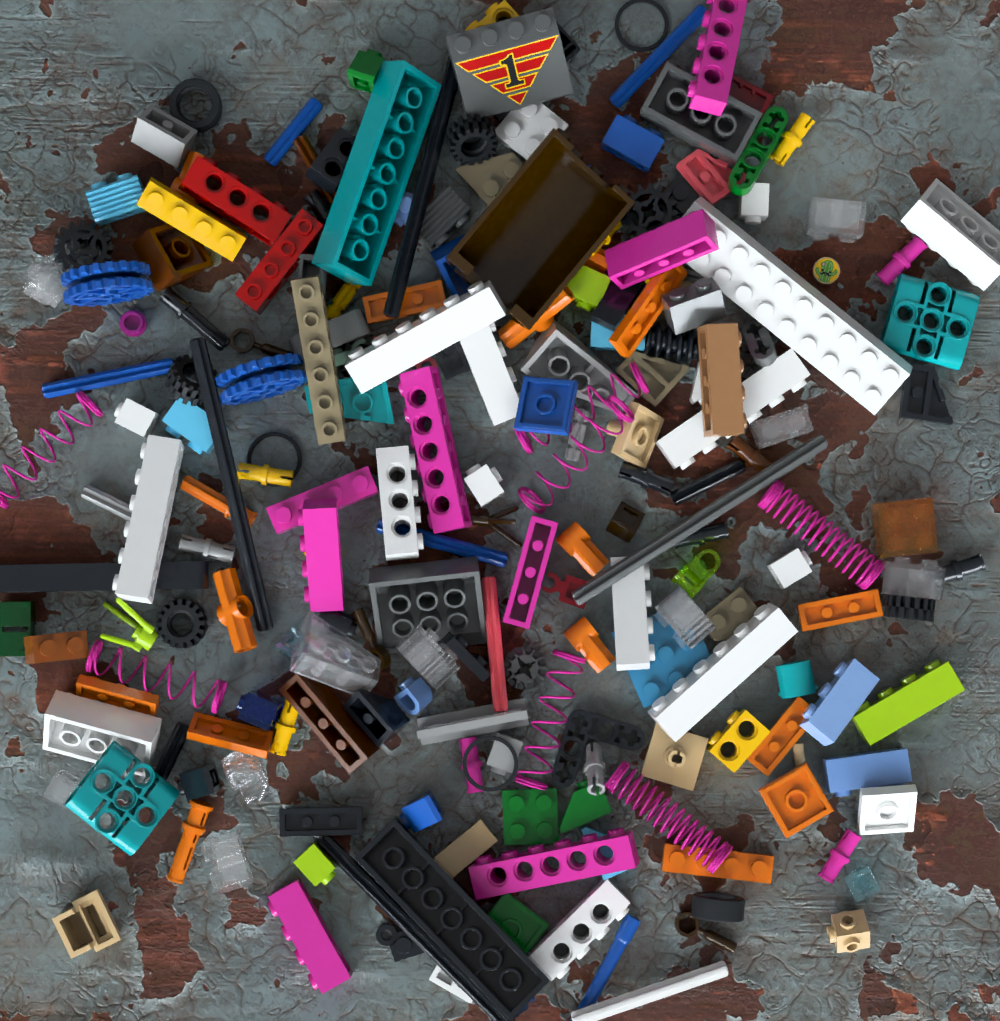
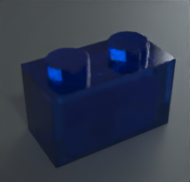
(259, 709)

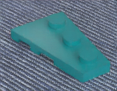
(369, 406)

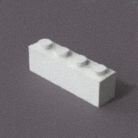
(491, 374)
(631, 620)

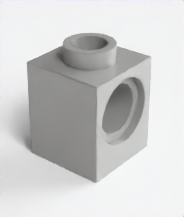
(500, 756)

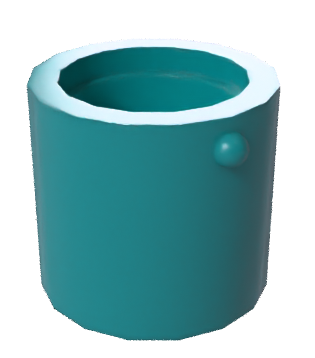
(795, 679)

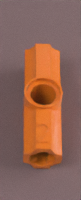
(513, 333)
(234, 610)

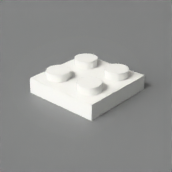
(527, 127)
(887, 809)

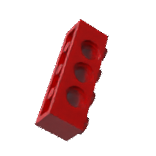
(219, 201)
(280, 262)

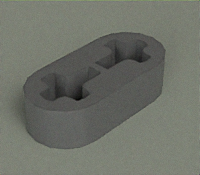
(763, 341)

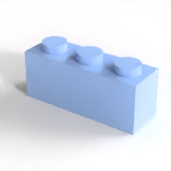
(838, 701)

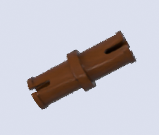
(751, 455)

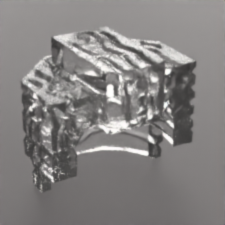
(44, 282)
(247, 774)

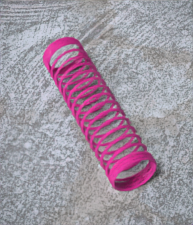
(871, 572)
(722, 852)

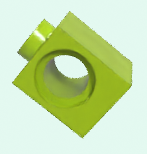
(316, 865)

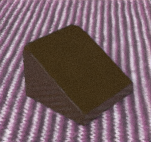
(625, 522)

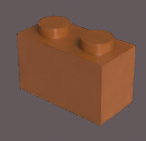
(56, 647)

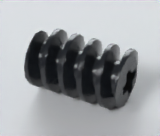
(672, 343)

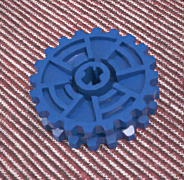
(106, 283)
(261, 379)

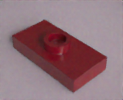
(750, 94)

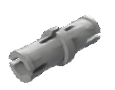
(206, 548)
(594, 769)

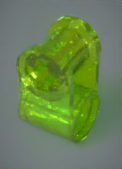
(696, 573)

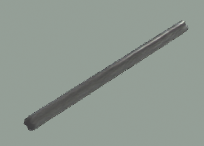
(699, 519)

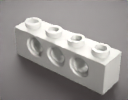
(388, 461)
(603, 893)

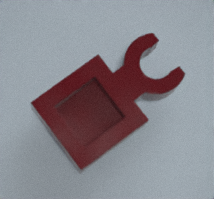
(565, 588)

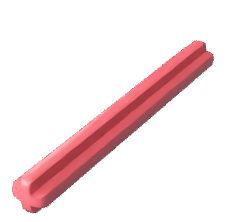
(494, 644)

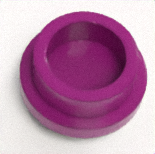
(133, 323)

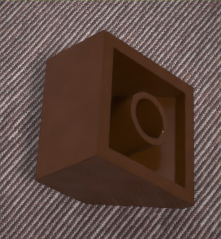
(171, 256)

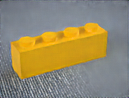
(191, 219)

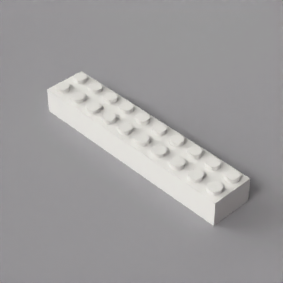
(800, 314)

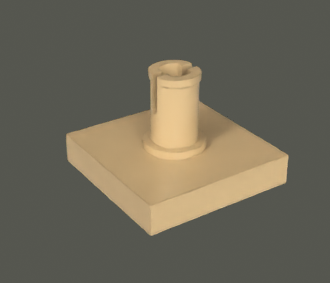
(637, 437)
(674, 761)

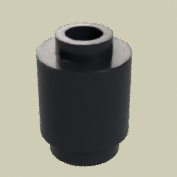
(341, 621)

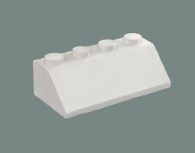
(956, 233)
(87, 727)

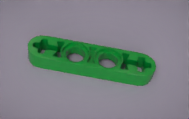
(757, 150)

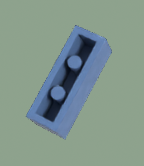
(866, 770)

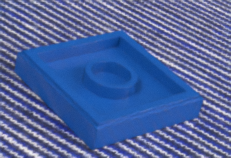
(546, 405)

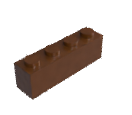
(329, 721)

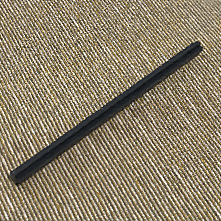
(421, 193)
(231, 483)
(407, 924)

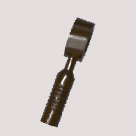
(264, 348)
(368, 635)
(709, 935)

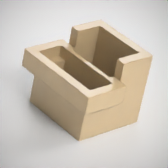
(87, 925)

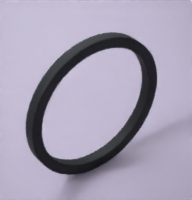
(641, 49)
(299, 462)
(490, 789)

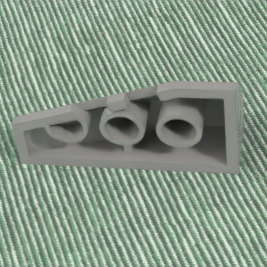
(564, 356)

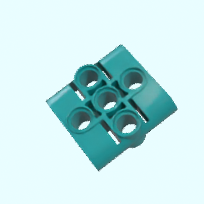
(946, 347)
(128, 829)

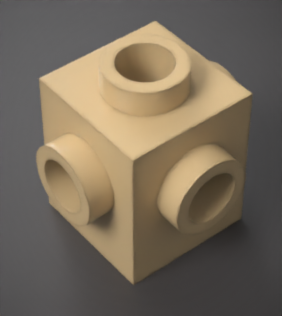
(849, 931)

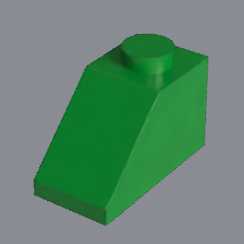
(364, 70)
(583, 807)

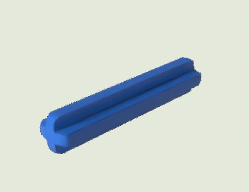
(293, 131)

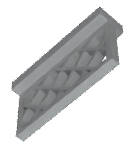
(471, 722)

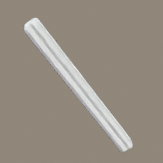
(651, 993)

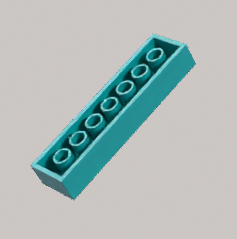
(376, 173)

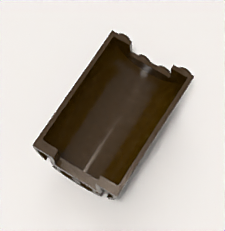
(540, 229)

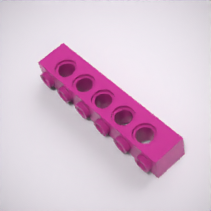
(714, 96)
(446, 460)
(487, 884)

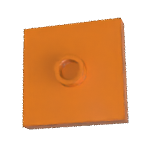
(795, 800)

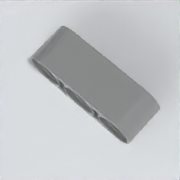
(343, 330)

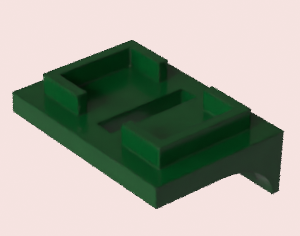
(15, 615)

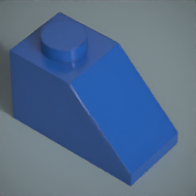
(421, 812)

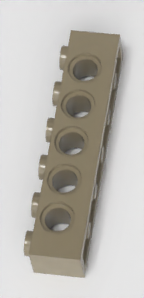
(319, 359)

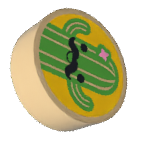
(825, 271)

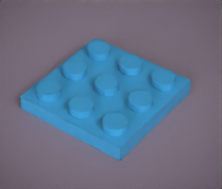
(669, 665)

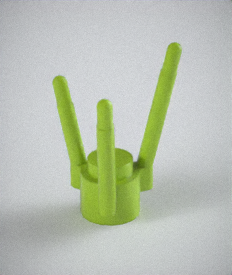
(144, 633)

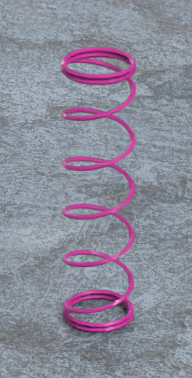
(83, 399)
(524, 440)
(537, 500)
(94, 655)
(530, 782)

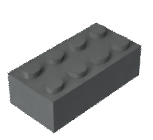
(716, 135)

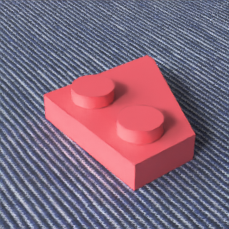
(707, 175)

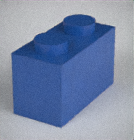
(632, 142)

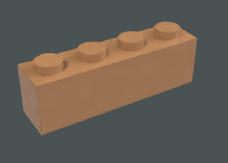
(721, 380)

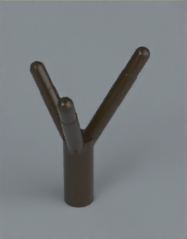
(492, 520)

